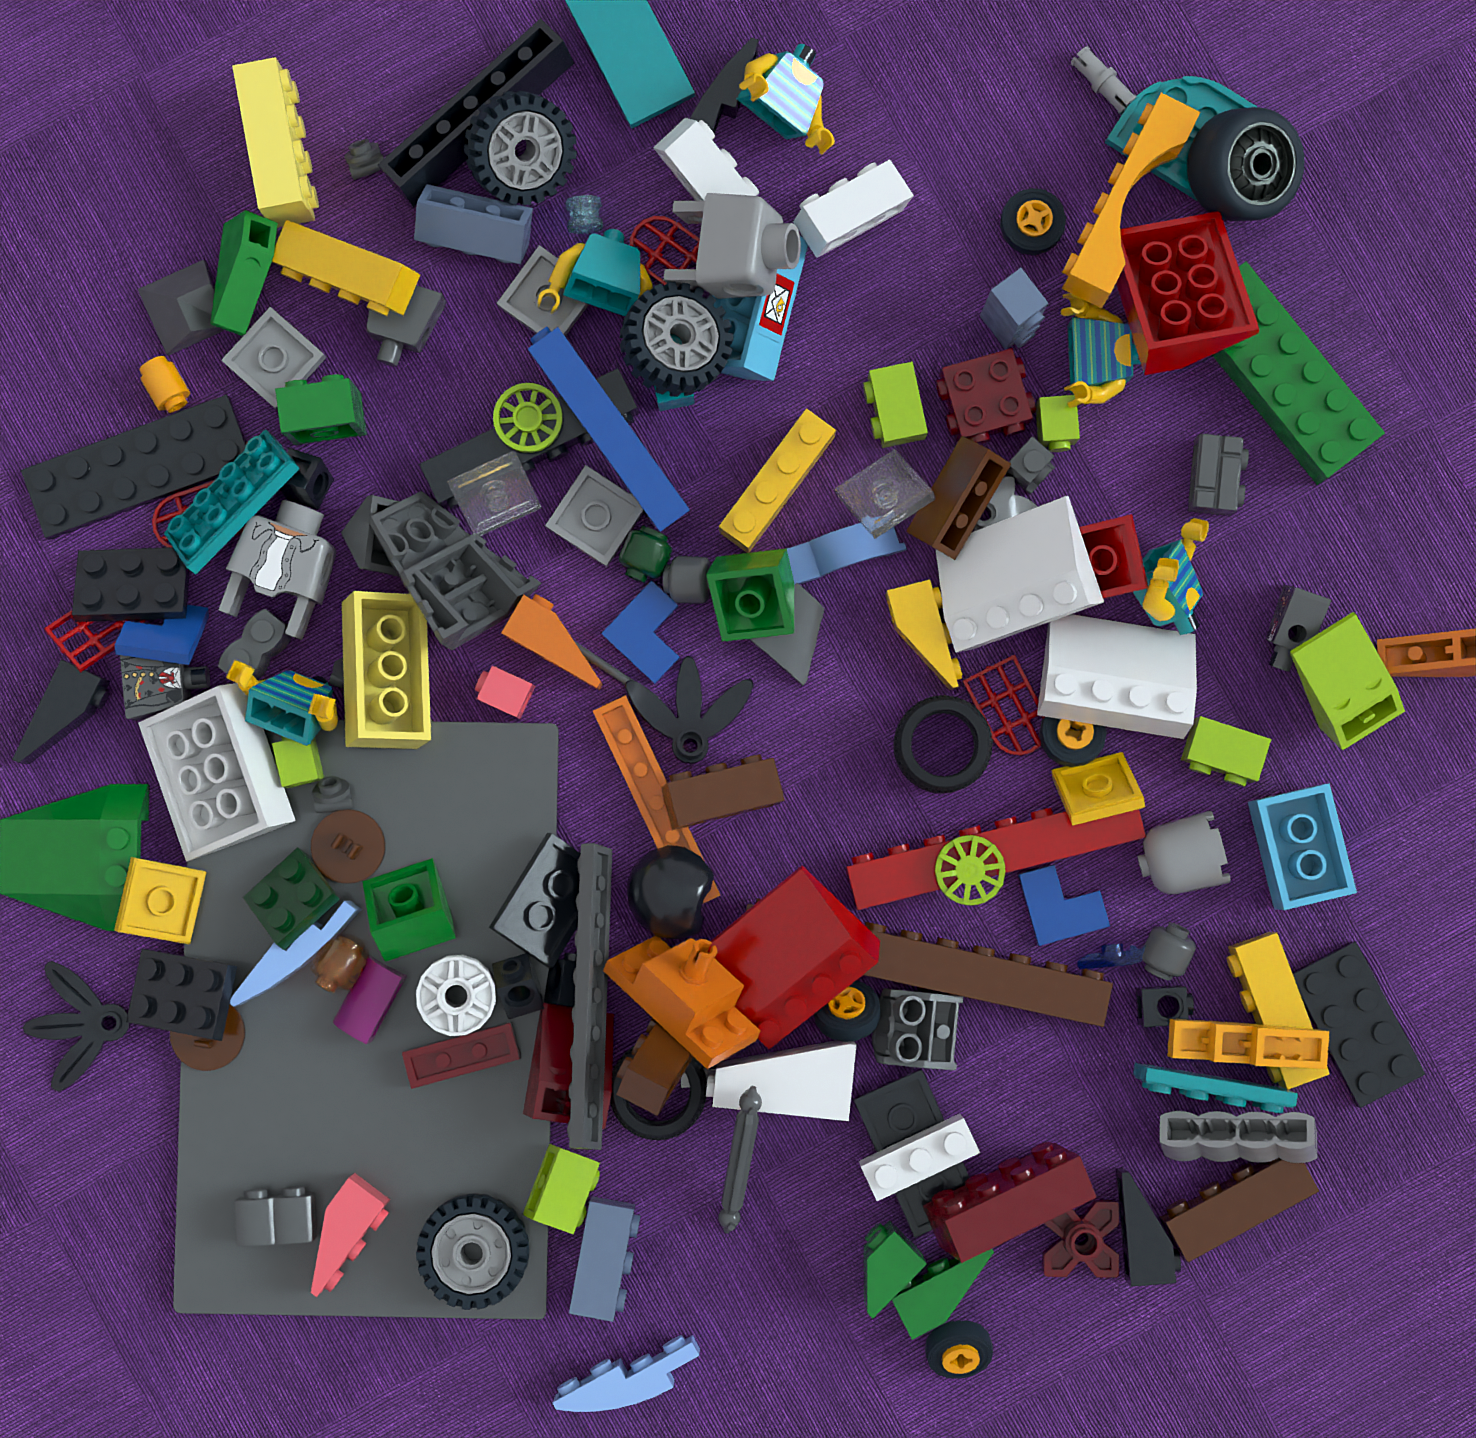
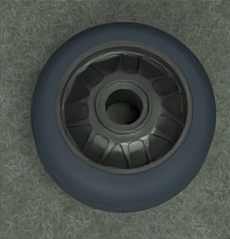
(1246, 164)

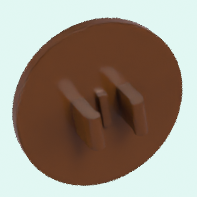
(348, 846)
(211, 1054)

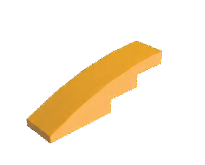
(1248, 1043)

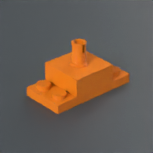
(686, 995)

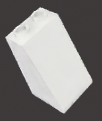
(791, 1081)

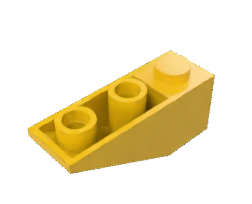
(919, 624)

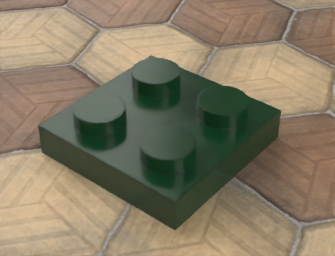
(291, 898)

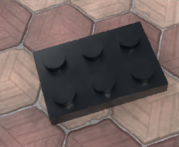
(130, 585)
(542, 905)
(181, 994)

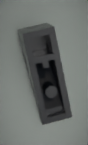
(64, 706)
(1145, 1245)

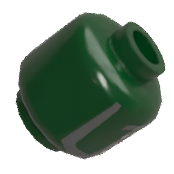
(645, 554)

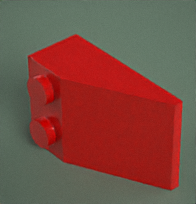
(1115, 556)

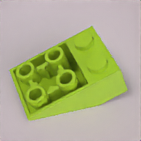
(1346, 682)

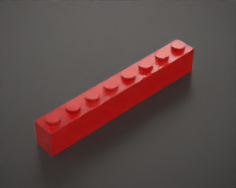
(1021, 845)

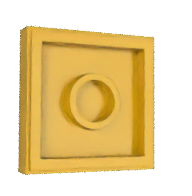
(1098, 789)
(160, 900)

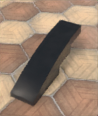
(722, 93)

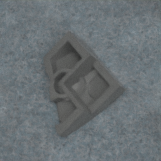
(796, 650)

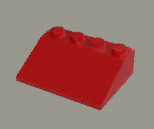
(1183, 291)
(794, 954)

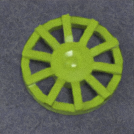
(528, 417)
(970, 870)

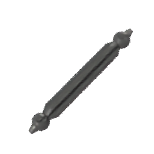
(740, 1159)

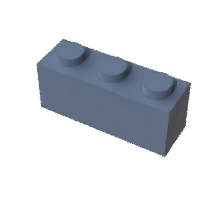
(473, 224)
(1014, 310)
(604, 1259)

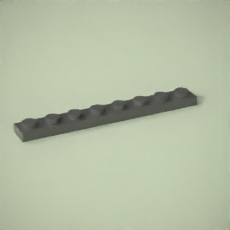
(590, 998)

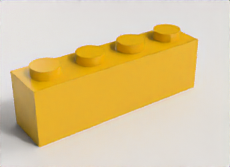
(344, 267)
(777, 481)
(1271, 996)

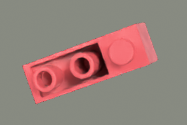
(345, 1223)

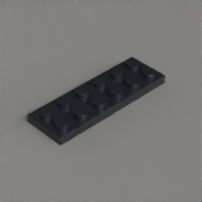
(134, 467)

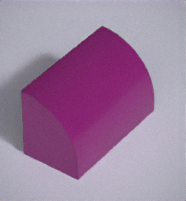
(369, 1000)

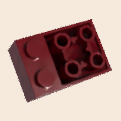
(551, 1066)

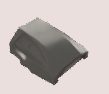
(916, 1029)

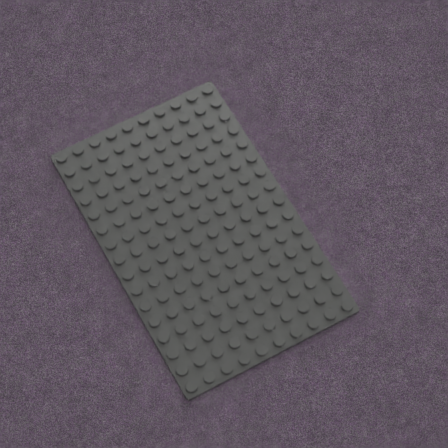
(321, 1105)

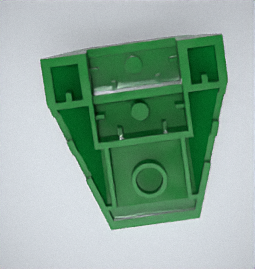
(75, 852)

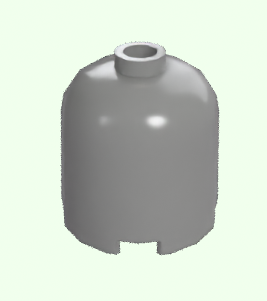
(1184, 855)

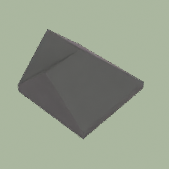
(181, 307)
(362, 539)

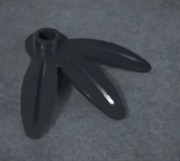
(689, 725)
(69, 1025)

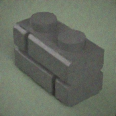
(1216, 474)

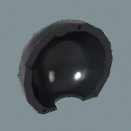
(669, 891)

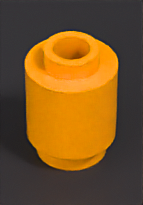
(164, 384)

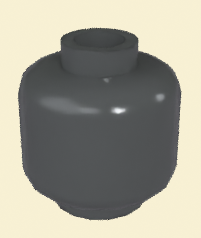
(687, 579)
(1168, 951)

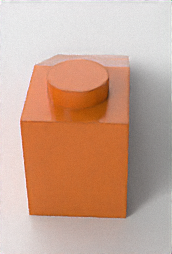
(544, 634)
(1430, 654)

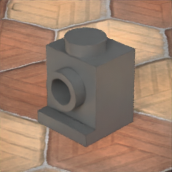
(1031, 465)

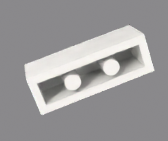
(700, 163)
(852, 207)
(919, 1157)

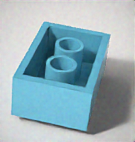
(1302, 847)

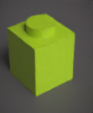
(1057, 423)
(297, 762)

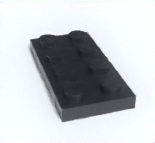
(1362, 1028)
(897, 1113)

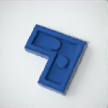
(634, 632)
(171, 642)
(1052, 915)

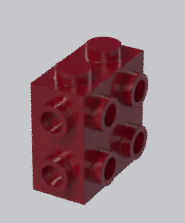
(986, 397)

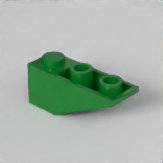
(242, 269)
(935, 1295)

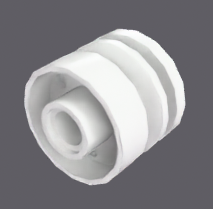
(450, 1017)

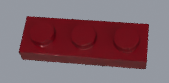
(461, 1055)

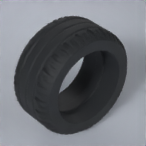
(970, 716)
(661, 1129)

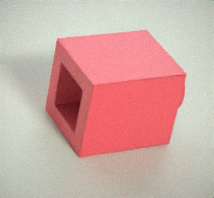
(504, 691)

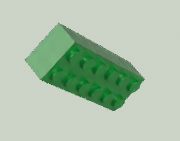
(1297, 388)

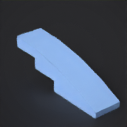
(281, 964)

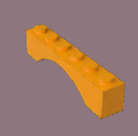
(1101, 258)

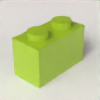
(895, 405)
(1226, 751)
(562, 1189)

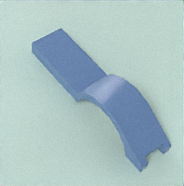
(839, 550)

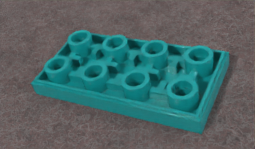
(632, 56)
(230, 501)
(1227, 1090)

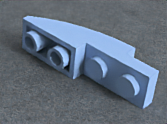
(614, 1387)

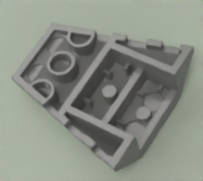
(447, 570)

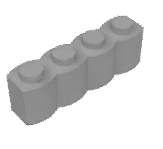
(1249, 1136)

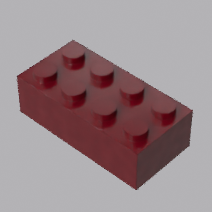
(1008, 1200)

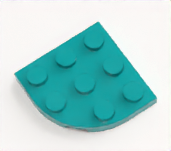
(1196, 92)

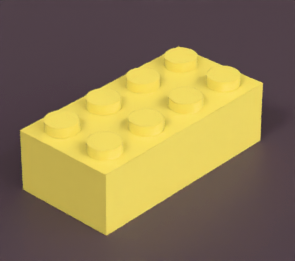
(274, 141)
(385, 671)

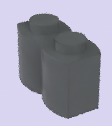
(260, 641)
(275, 1218)

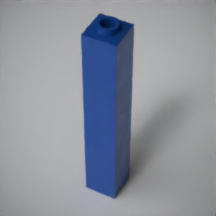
(607, 427)

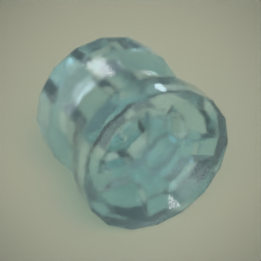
(584, 214)

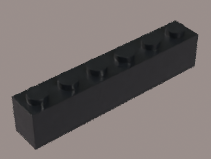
(439, 142)
(490, 446)

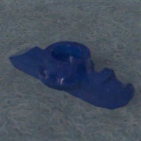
(1111, 956)

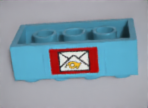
(761, 326)

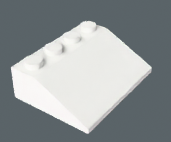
(1017, 576)
(1119, 676)
(215, 772)

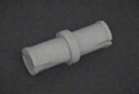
(1103, 79)

